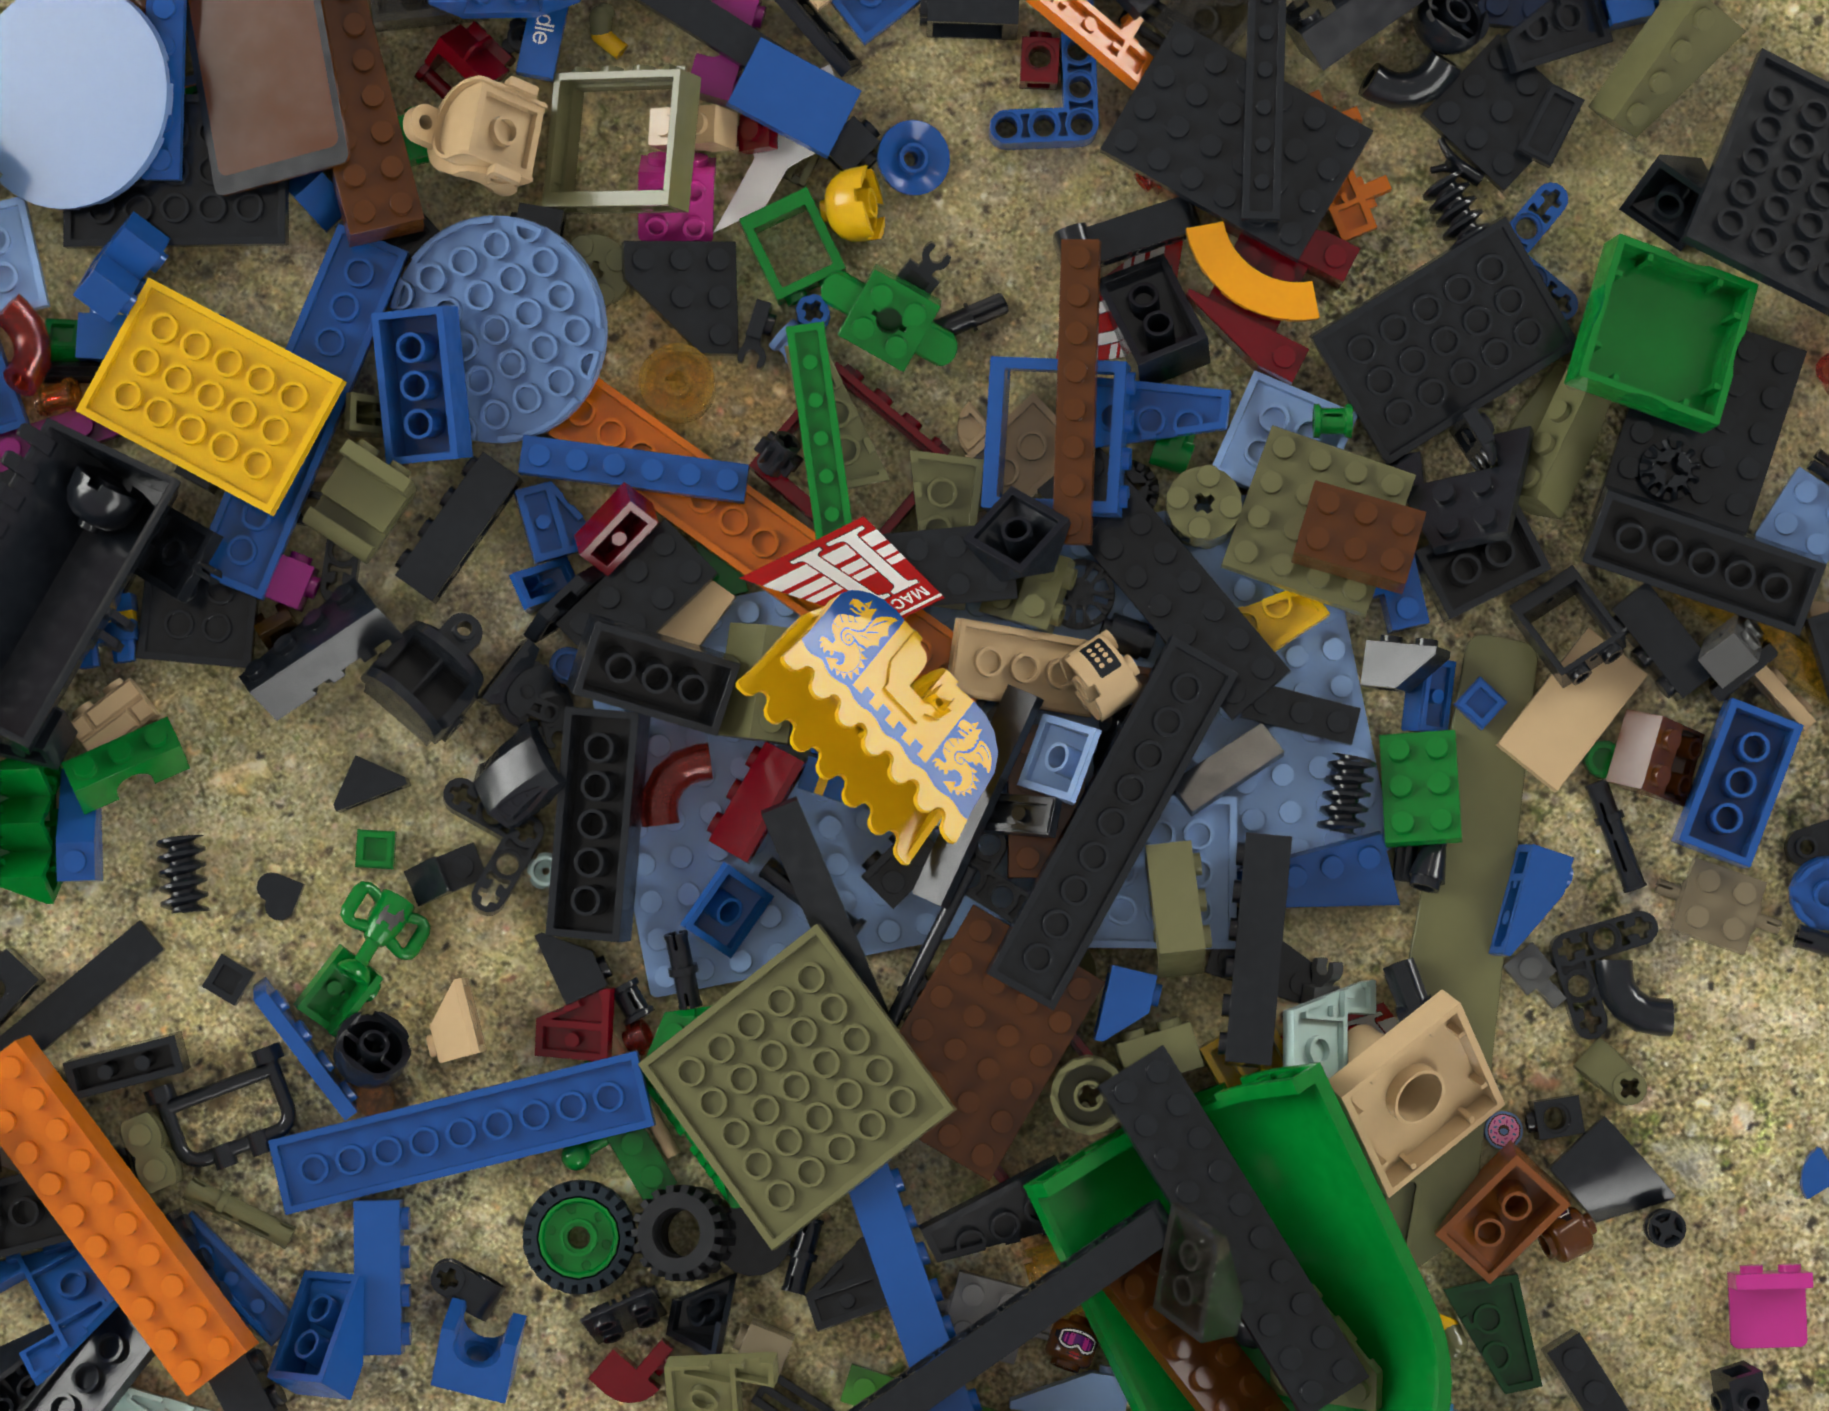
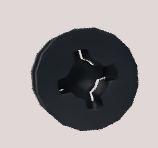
(1671, 1231)

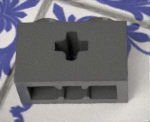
(1731, 649)

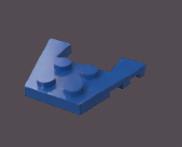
(69, 1297)

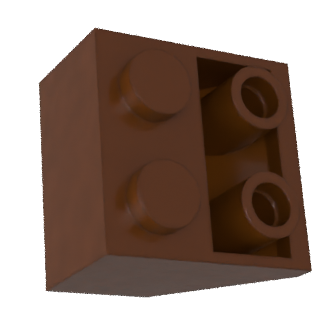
(1655, 757)

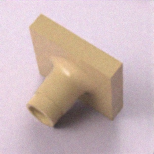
(1415, 1089)

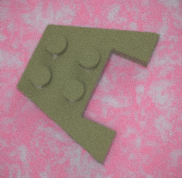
(715, 1380)

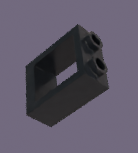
(970, 19)
(1550, 596)

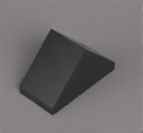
(367, 783)

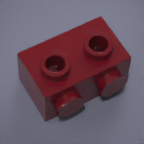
(616, 529)

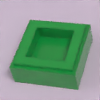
(375, 849)

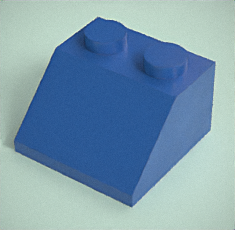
(1125, 1000)

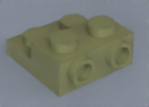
(1038, 600)

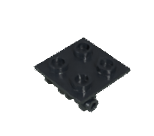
(610, 1323)

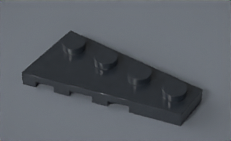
(988, 1218)

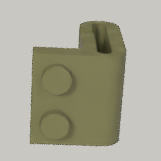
(361, 501)

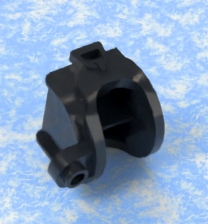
(429, 677)

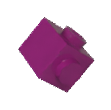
(294, 581)

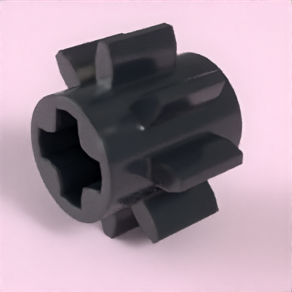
(778, 454)

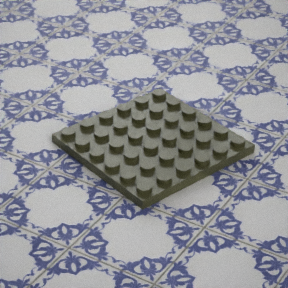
(796, 1086)

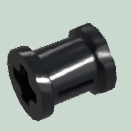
(632, 1002)

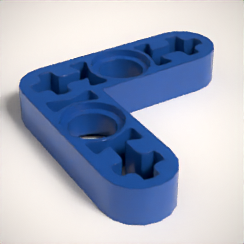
(1551, 215)

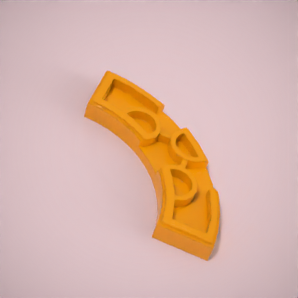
(1245, 284)

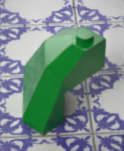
(29, 829)

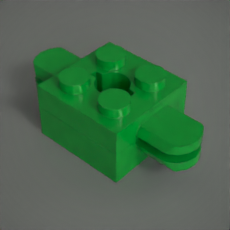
(889, 317)

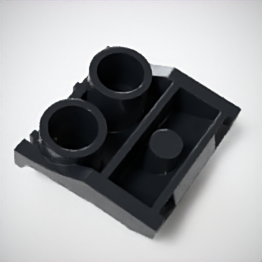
(518, 778)

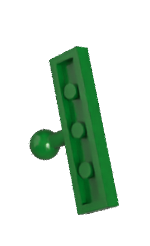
(636, 1154)

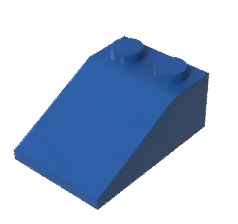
(322, 1337)

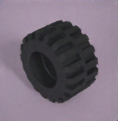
(654, 1227)

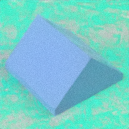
(1059, 758)

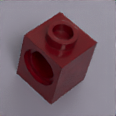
(1034, 77)

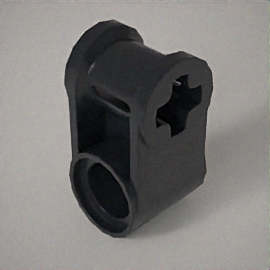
(472, 1286)

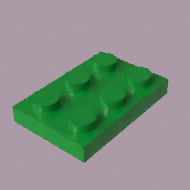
(1420, 788)

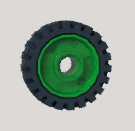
(549, 1245)

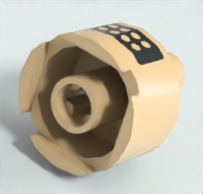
(1102, 676)

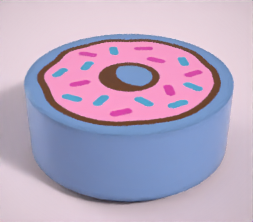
(1502, 1128)

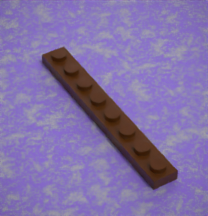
(1077, 386)

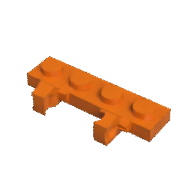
(1100, 37)
(1354, 201)

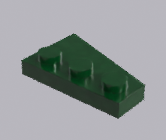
(1499, 1329)

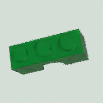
(144, 751)

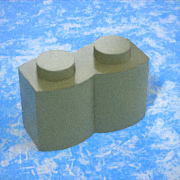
(155, 1160)

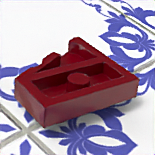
(578, 1029)

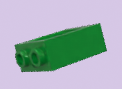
(775, 214)

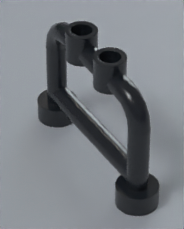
(225, 1154)

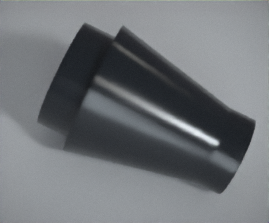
(1429, 868)

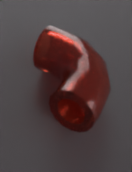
(30, 346)
(669, 782)

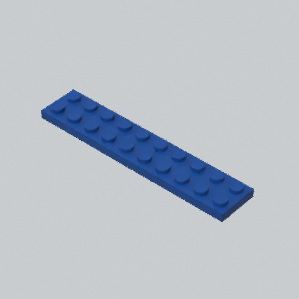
(335, 336)
(462, 1132)

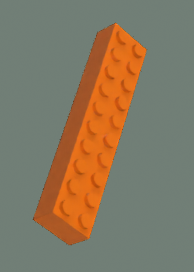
(115, 1222)

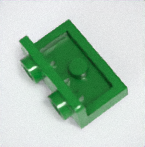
(334, 997)

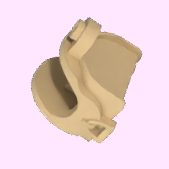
(482, 132)

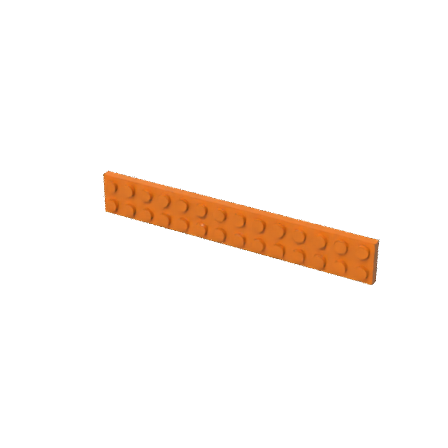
(736, 533)

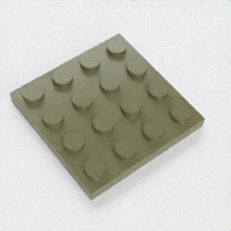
(1277, 505)

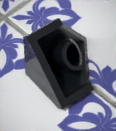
(703, 1316)

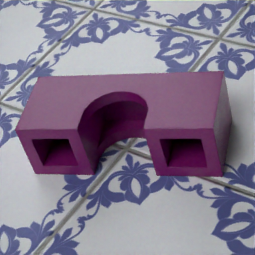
(719, 73)

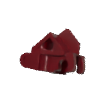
(469, 54)

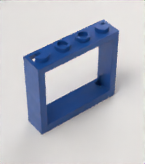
(996, 430)

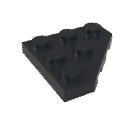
(689, 289)

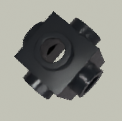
(1739, 1388)

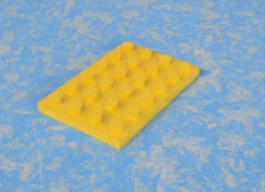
(211, 396)

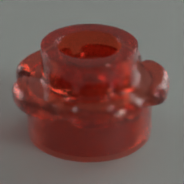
(638, 1037)

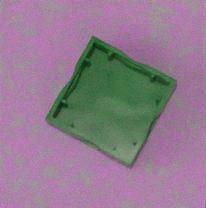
(1661, 334)

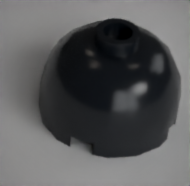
(1449, 25)
(102, 499)
(371, 1049)

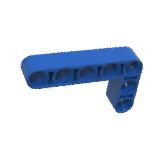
(1060, 118)

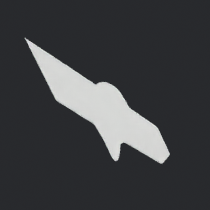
(764, 177)

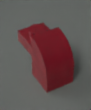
(626, 1380)

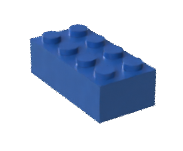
(422, 384)
(1737, 783)

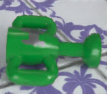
(380, 929)

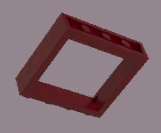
(880, 404)

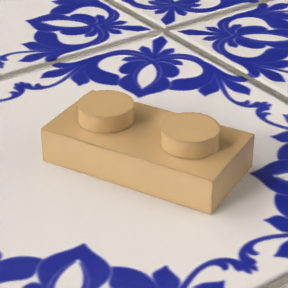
(1772, 686)

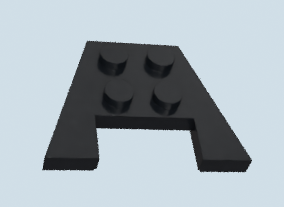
(1473, 505)

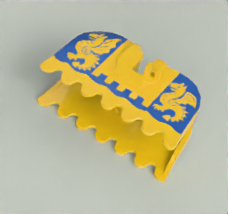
(895, 743)

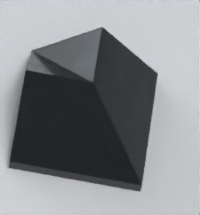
(1667, 196)
(1018, 537)

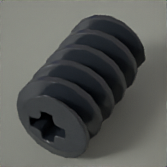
(1454, 208)
(1346, 793)
(182, 874)

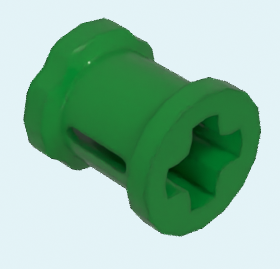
(1332, 421)

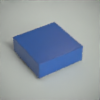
(1480, 703)

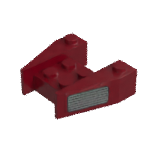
(1255, 335)

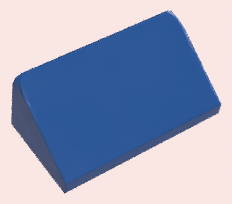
(1430, 702)

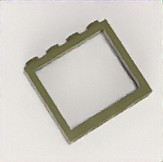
(565, 137)

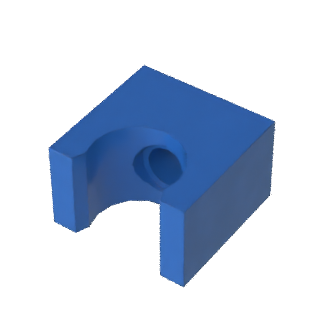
(474, 1362)

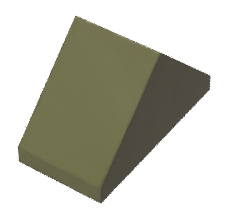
(363, 415)

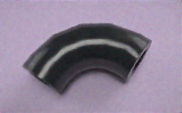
(1409, 88)
(1629, 1003)

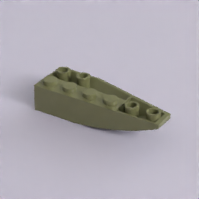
(1565, 434)

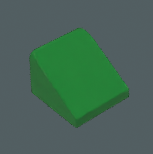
(63, 338)

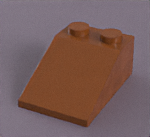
(1502, 1212)

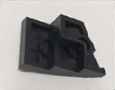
(1608, 1174)

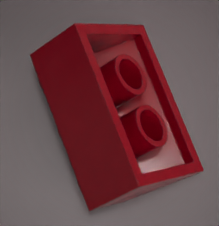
(767, 783)

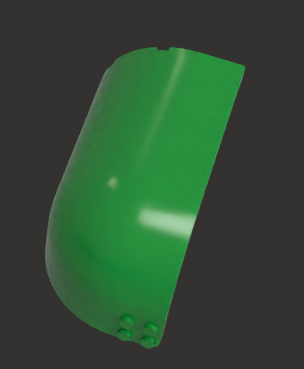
(1324, 1202)

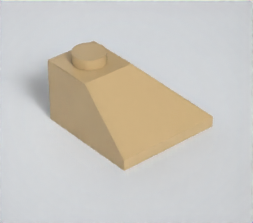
(456, 1025)

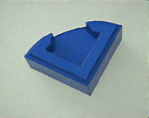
(1814, 1173)

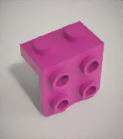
(691, 226)
(1768, 1306)

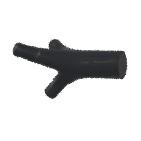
(1454, 163)

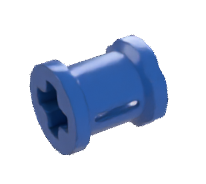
(810, 303)

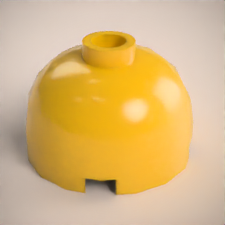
(852, 205)

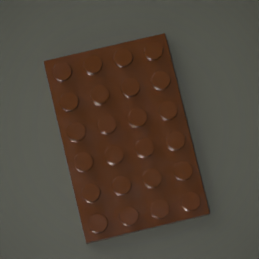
(988, 1044)

